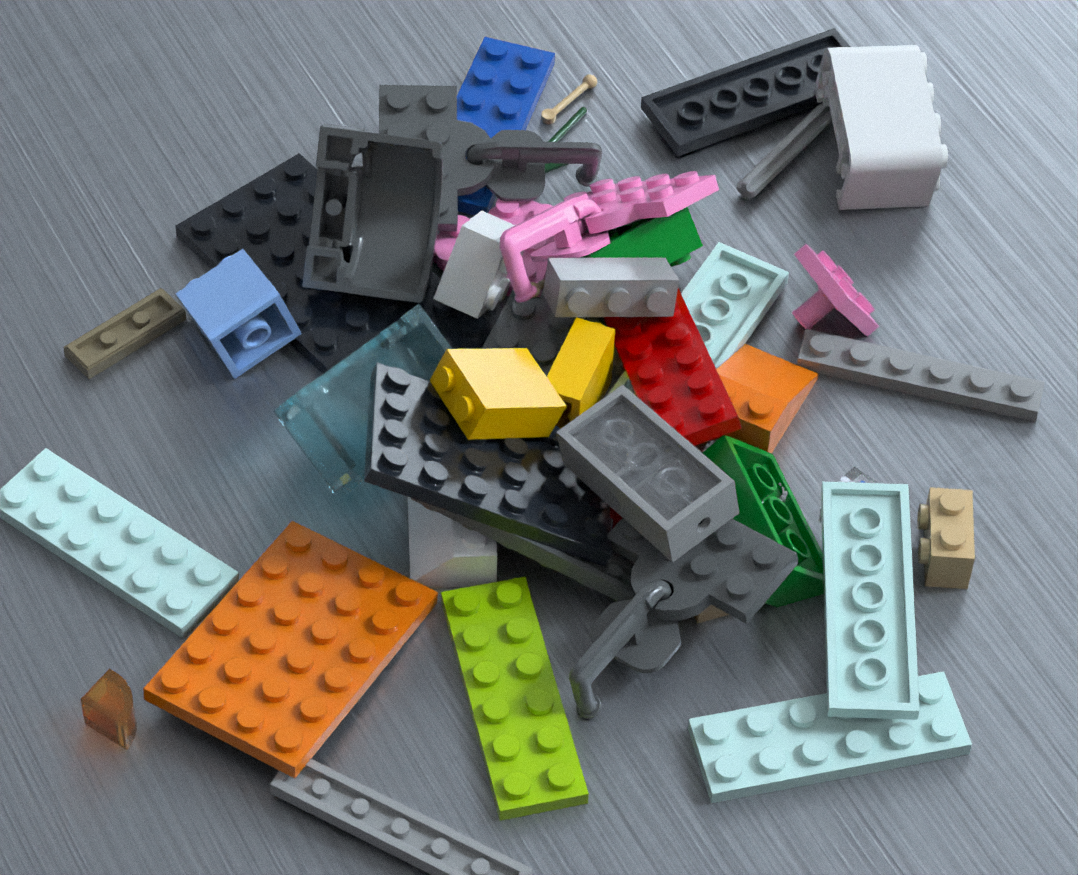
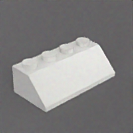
(447, 552)

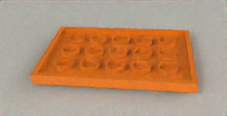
(291, 648)

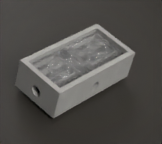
(648, 473)

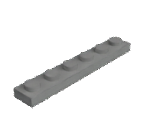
(921, 375)
(390, 824)

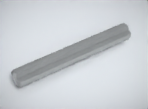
(784, 152)

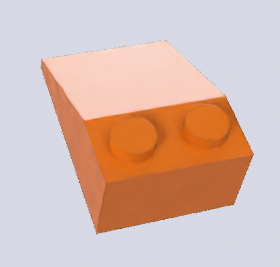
(764, 394)

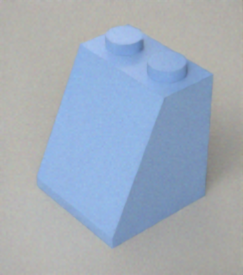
(239, 313)

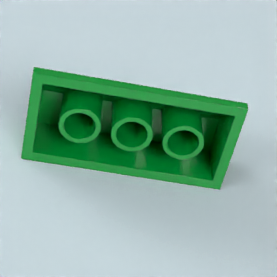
(757, 480)

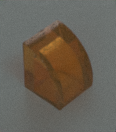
(111, 709)

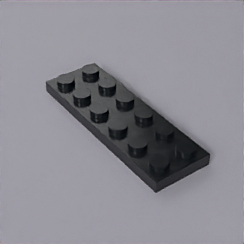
(740, 95)

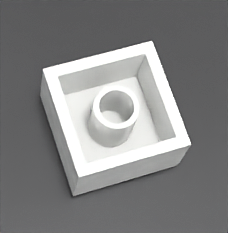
(476, 269)

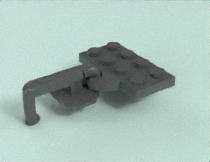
(506, 164)
(727, 569)

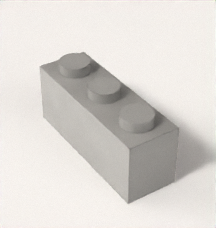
(610, 287)

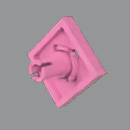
(834, 292)

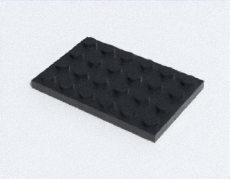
(498, 482)

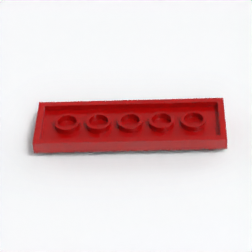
(675, 373)

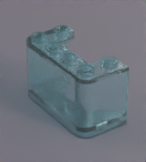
(332, 411)

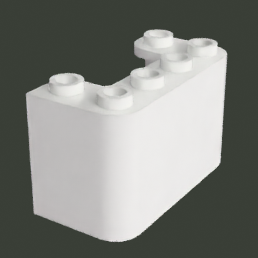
(882, 125)

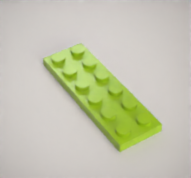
(513, 699)

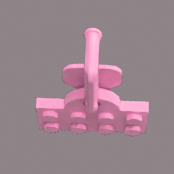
(598, 211)

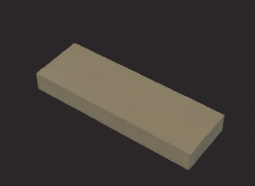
(124, 333)

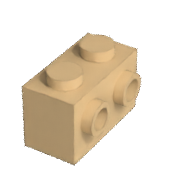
(948, 537)

